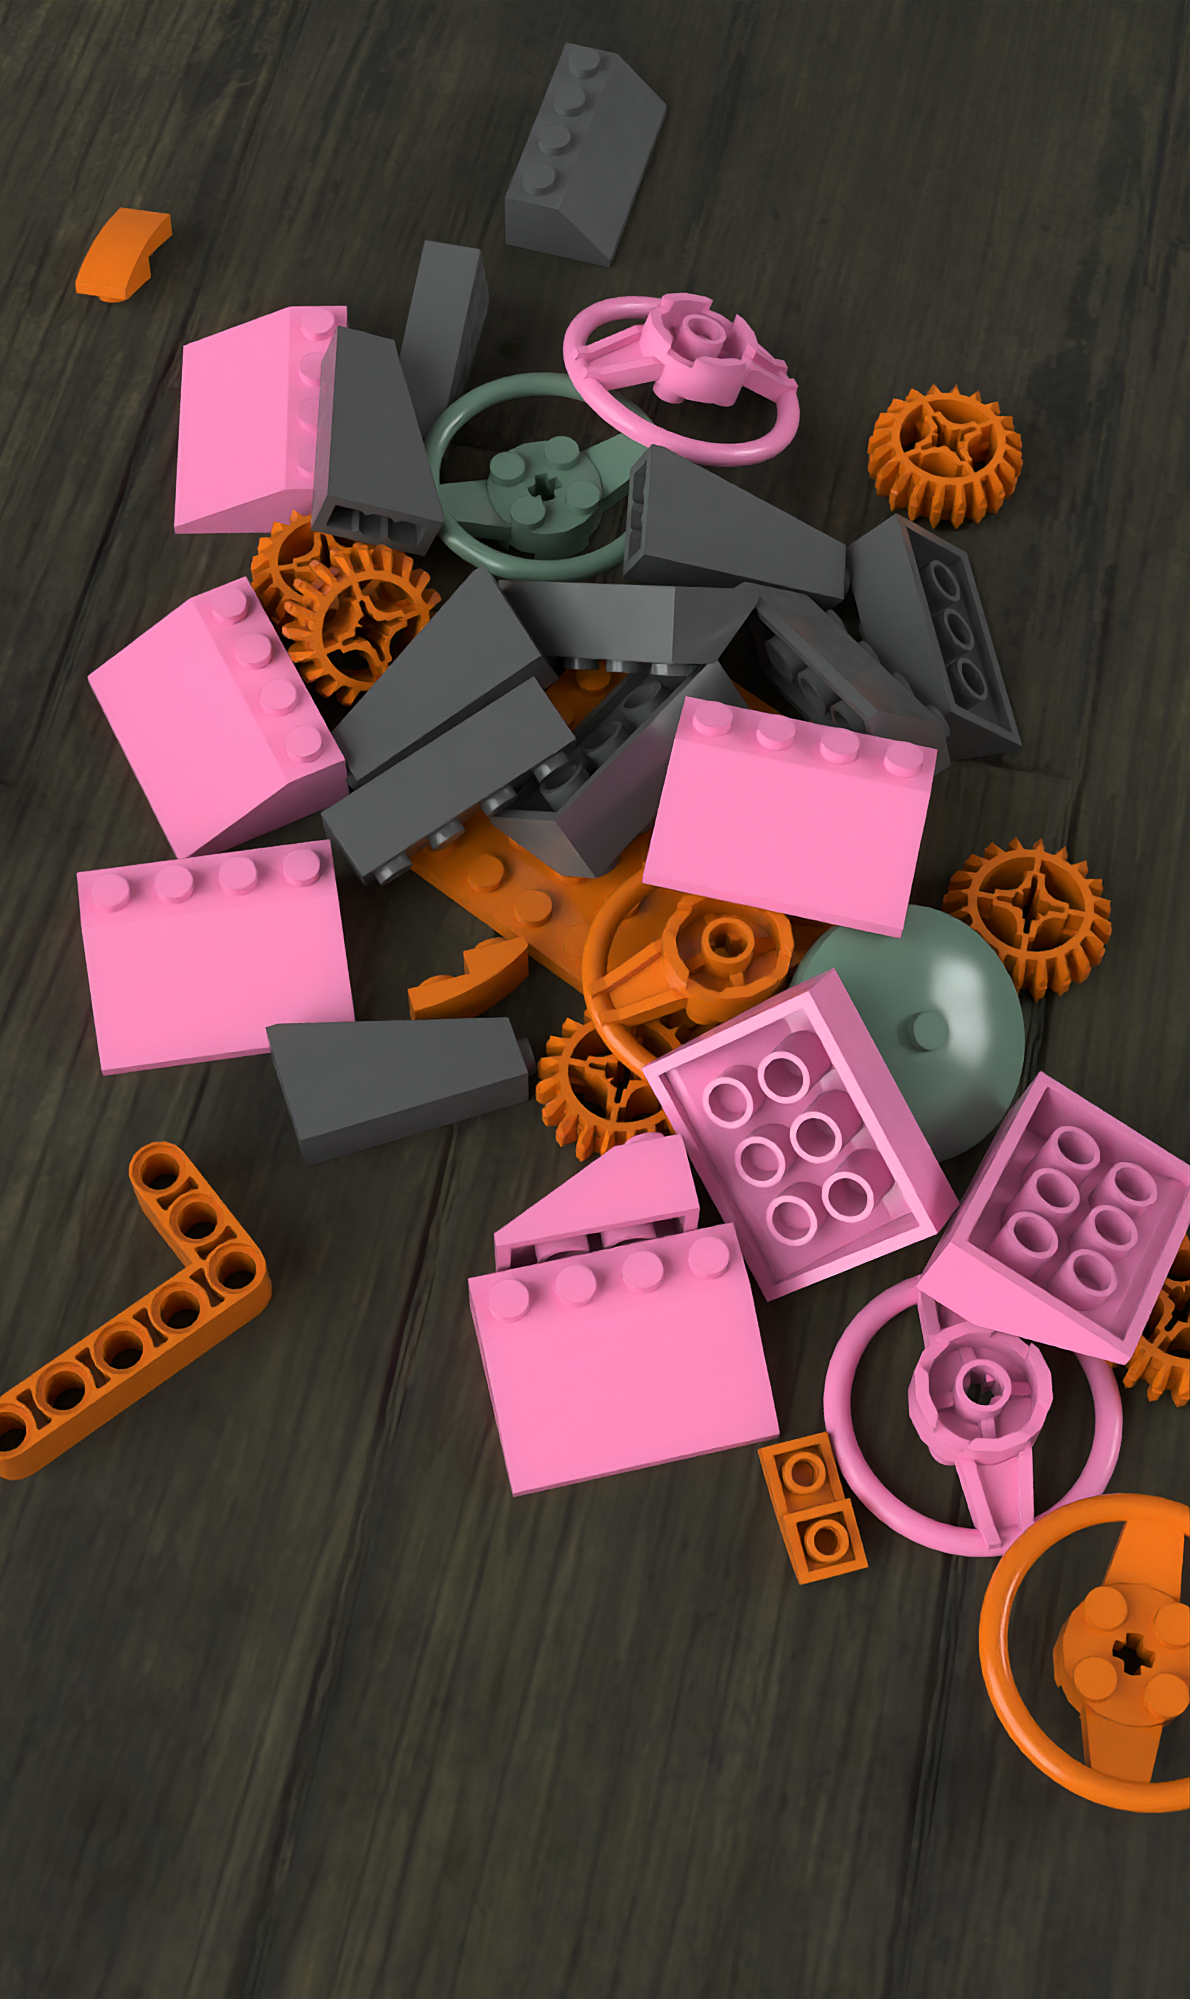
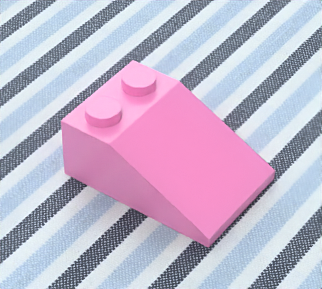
(615, 1201)

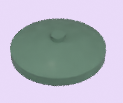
(938, 1018)

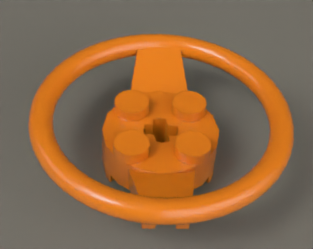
(683, 965)
(1132, 1609)

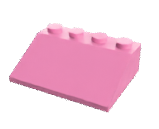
(251, 421)
(219, 724)
(791, 817)
(211, 952)
(803, 1137)
(1064, 1228)
(623, 1358)

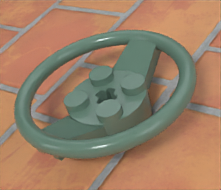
(537, 495)

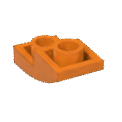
(121, 253)
(490, 975)
(812, 1508)

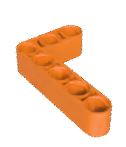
(145, 1322)

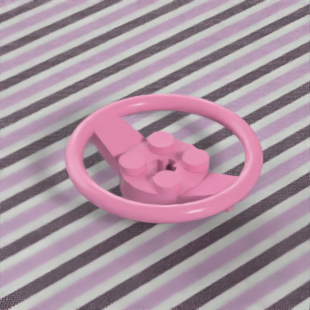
(688, 357)
(984, 1442)

